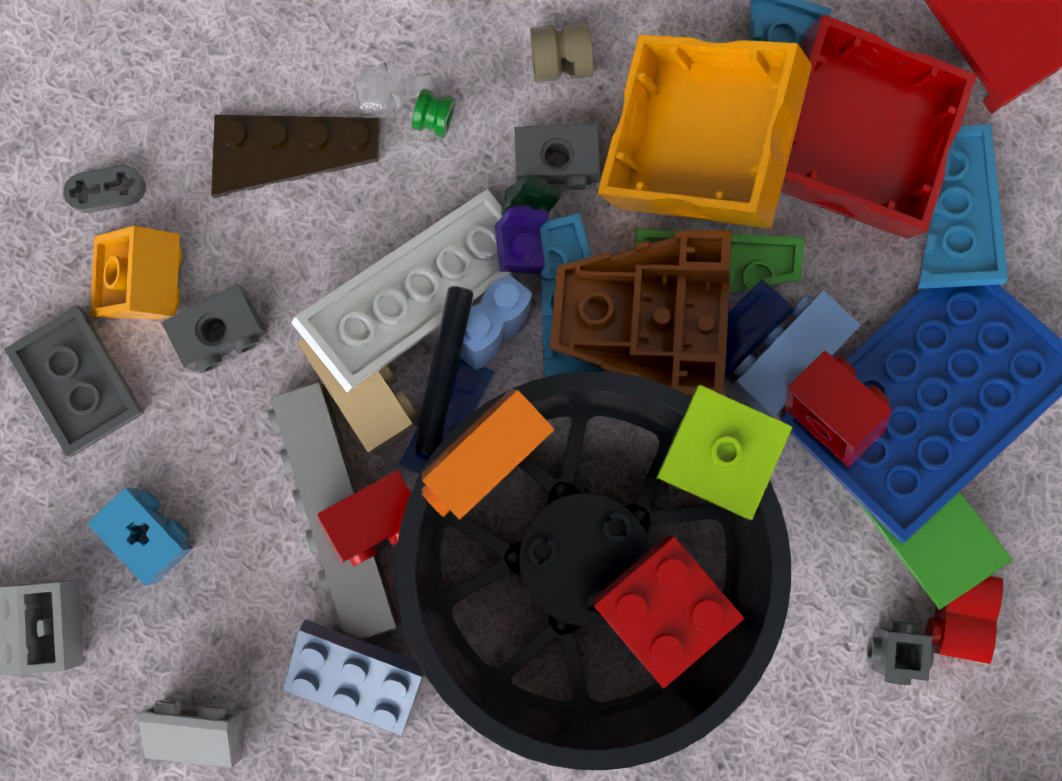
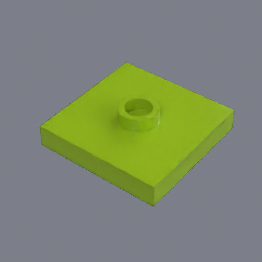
(724, 452)

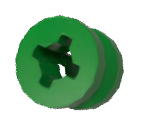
(433, 113)

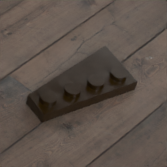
(276, 149)

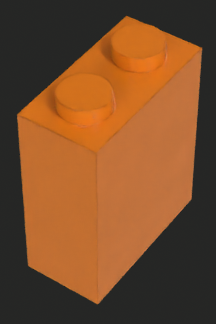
(484, 454)

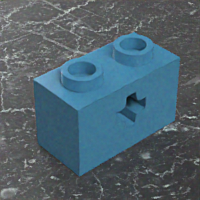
(119, 530)

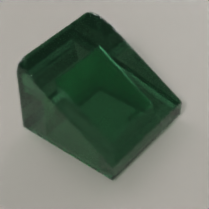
(532, 193)

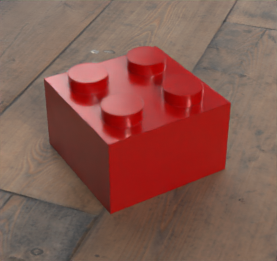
(838, 407)
(365, 519)
(667, 610)

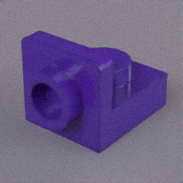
(520, 240)

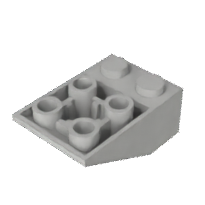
(40, 627)

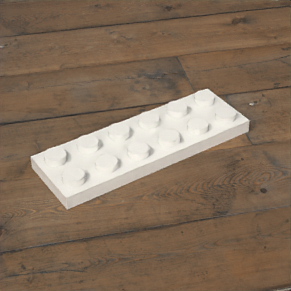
(403, 294)

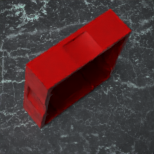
(874, 128)

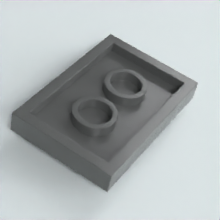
(74, 381)

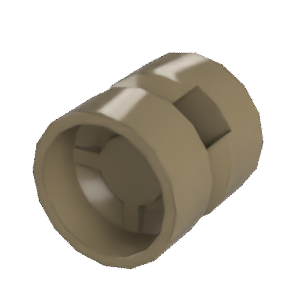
(561, 51)

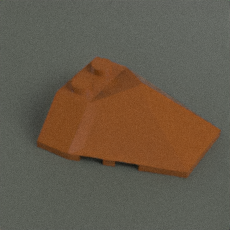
(650, 310)

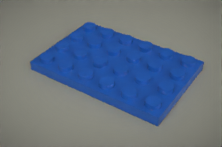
(962, 383)

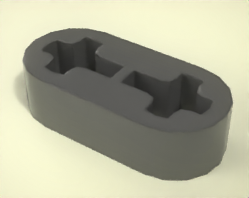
(102, 180)

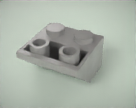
(193, 731)

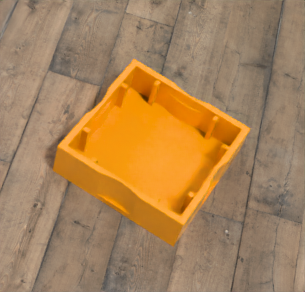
(706, 129)

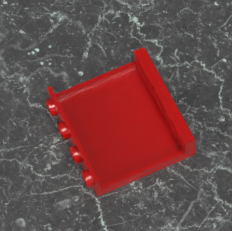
(1005, 42)

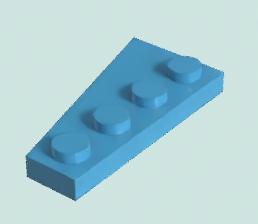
(966, 225)
(562, 243)

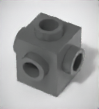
(915, 655)

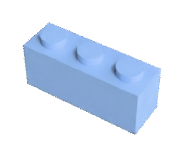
(817, 327)

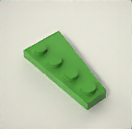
(752, 257)

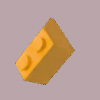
(135, 274)

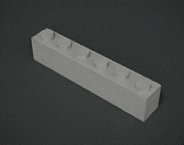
(323, 479)

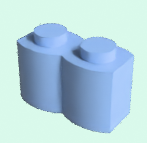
(497, 318)

